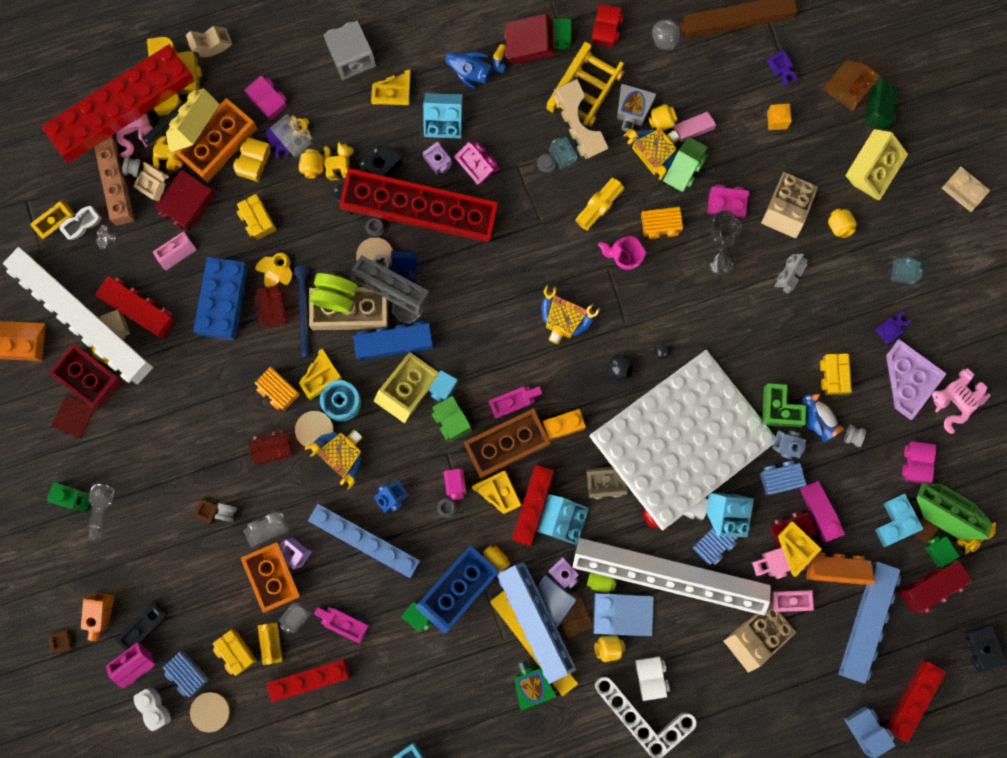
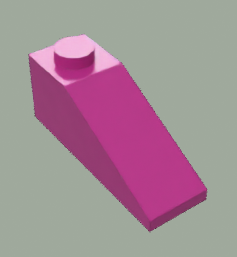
(822, 512)

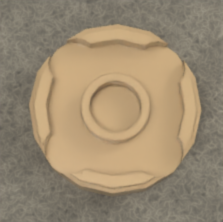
(374, 247)
(311, 426)
(210, 712)

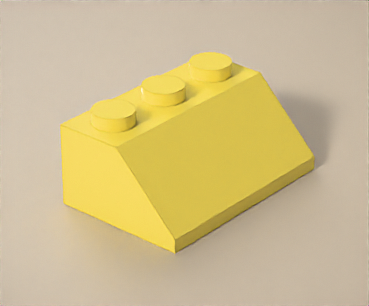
(191, 120)
(877, 163)

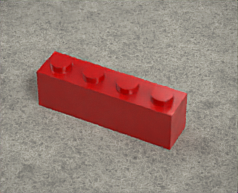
(135, 307)
(532, 505)
(308, 680)
(915, 701)

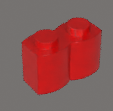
(606, 25)

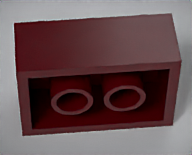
(85, 377)
(935, 587)

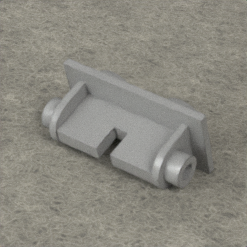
(794, 265)

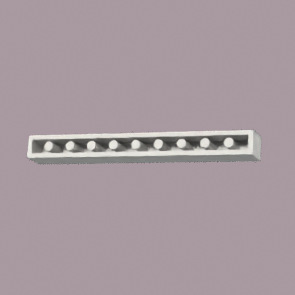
(77, 315)
(672, 576)

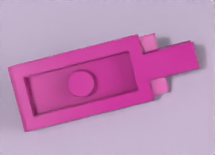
(514, 401)
(342, 623)

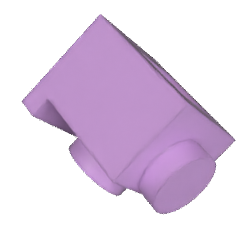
(438, 166)
(294, 560)
(556, 572)

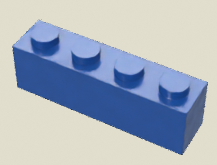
(393, 341)

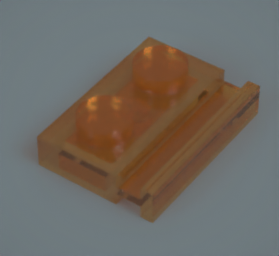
(576, 619)

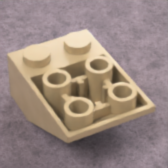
(789, 205)
(759, 638)

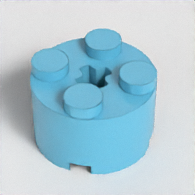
(332, 394)

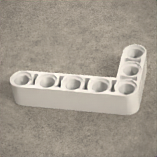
(639, 722)

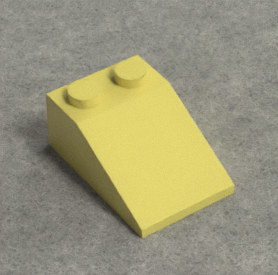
(406, 387)

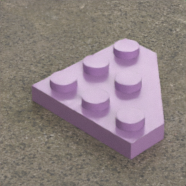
(911, 378)

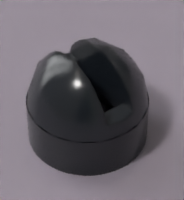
(661, 351)

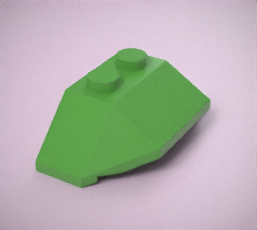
(953, 512)

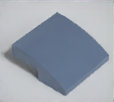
(555, 599)

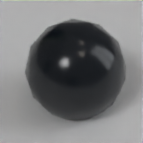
(620, 367)

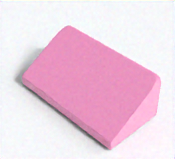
(694, 126)
(174, 251)
(792, 601)

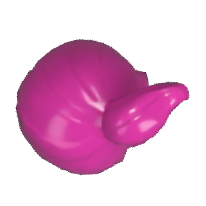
(626, 252)

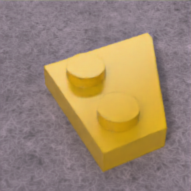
(392, 90)
(319, 376)
(499, 492)

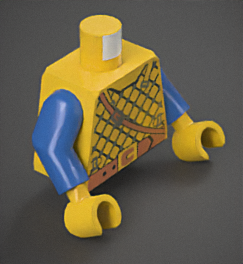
(654, 148)
(564, 317)
(339, 453)

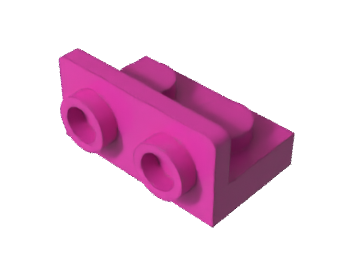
(476, 162)
(728, 199)

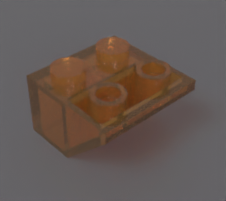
(851, 83)

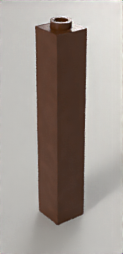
(737, 17)

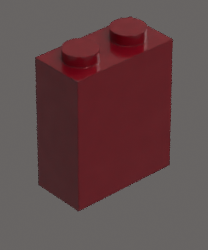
(530, 39)
(184, 201)

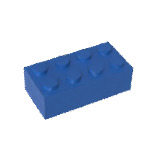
(221, 298)
(457, 589)

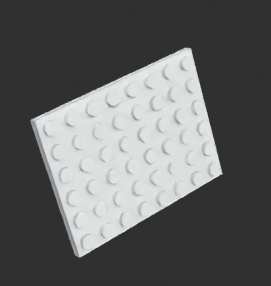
(683, 439)

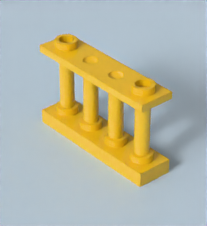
(575, 70)

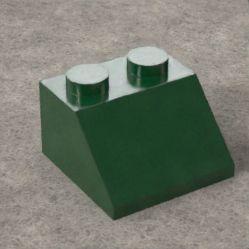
(881, 104)

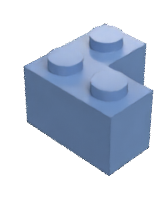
(870, 736)

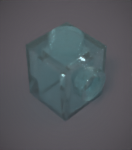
(562, 152)
(906, 270)

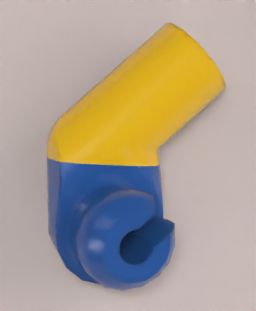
(497, 59)

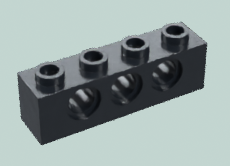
(380, 154)

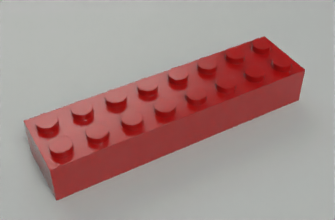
(118, 103)
(418, 205)

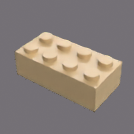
(367, 312)

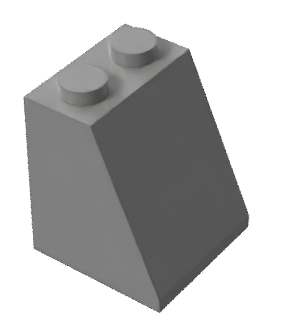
(349, 50)

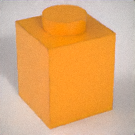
(779, 117)

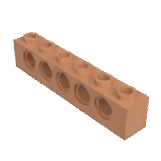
(113, 181)

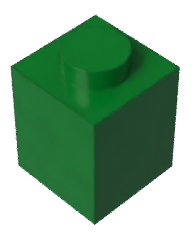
(562, 33)
(941, 551)
(416, 618)

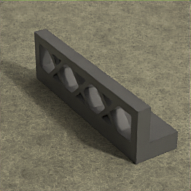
(389, 284)

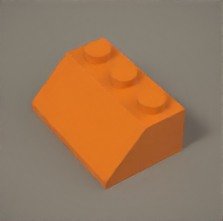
(22, 340)
(840, 569)
(270, 577)

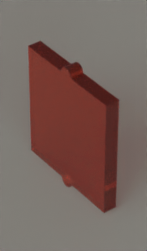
(73, 417)

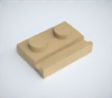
(151, 181)
(965, 189)

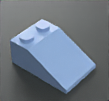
(623, 614)

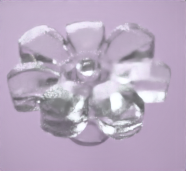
(104, 237)

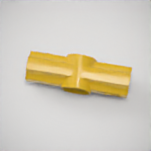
(599, 204)

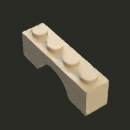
(569, 98)

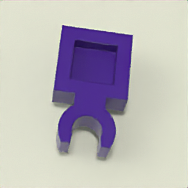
(781, 65)
(276, 143)
(891, 329)

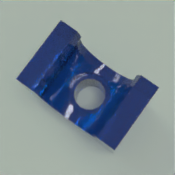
(405, 263)

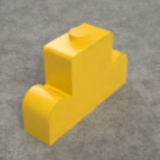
(191, 63)

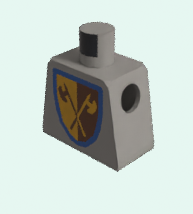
(634, 106)

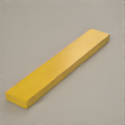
(506, 611)

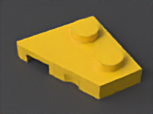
(797, 548)

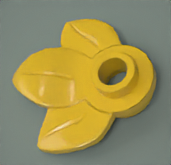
(274, 272)

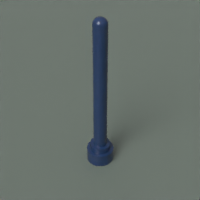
(302, 275)

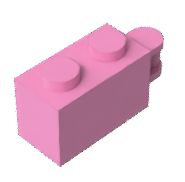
(775, 564)

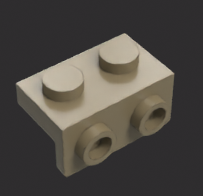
(605, 482)

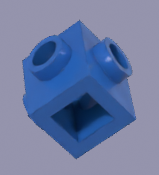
(391, 496)

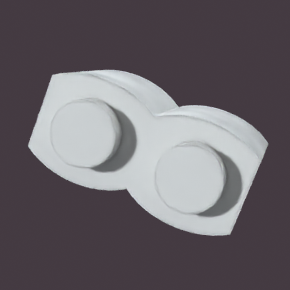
(77, 226)
(651, 678)
(153, 712)

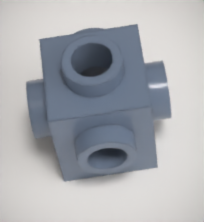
(789, 444)

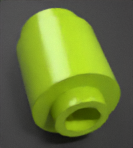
(601, 583)

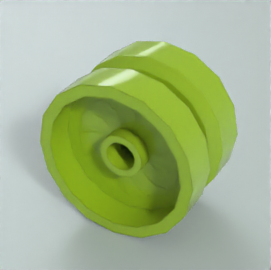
(333, 293)

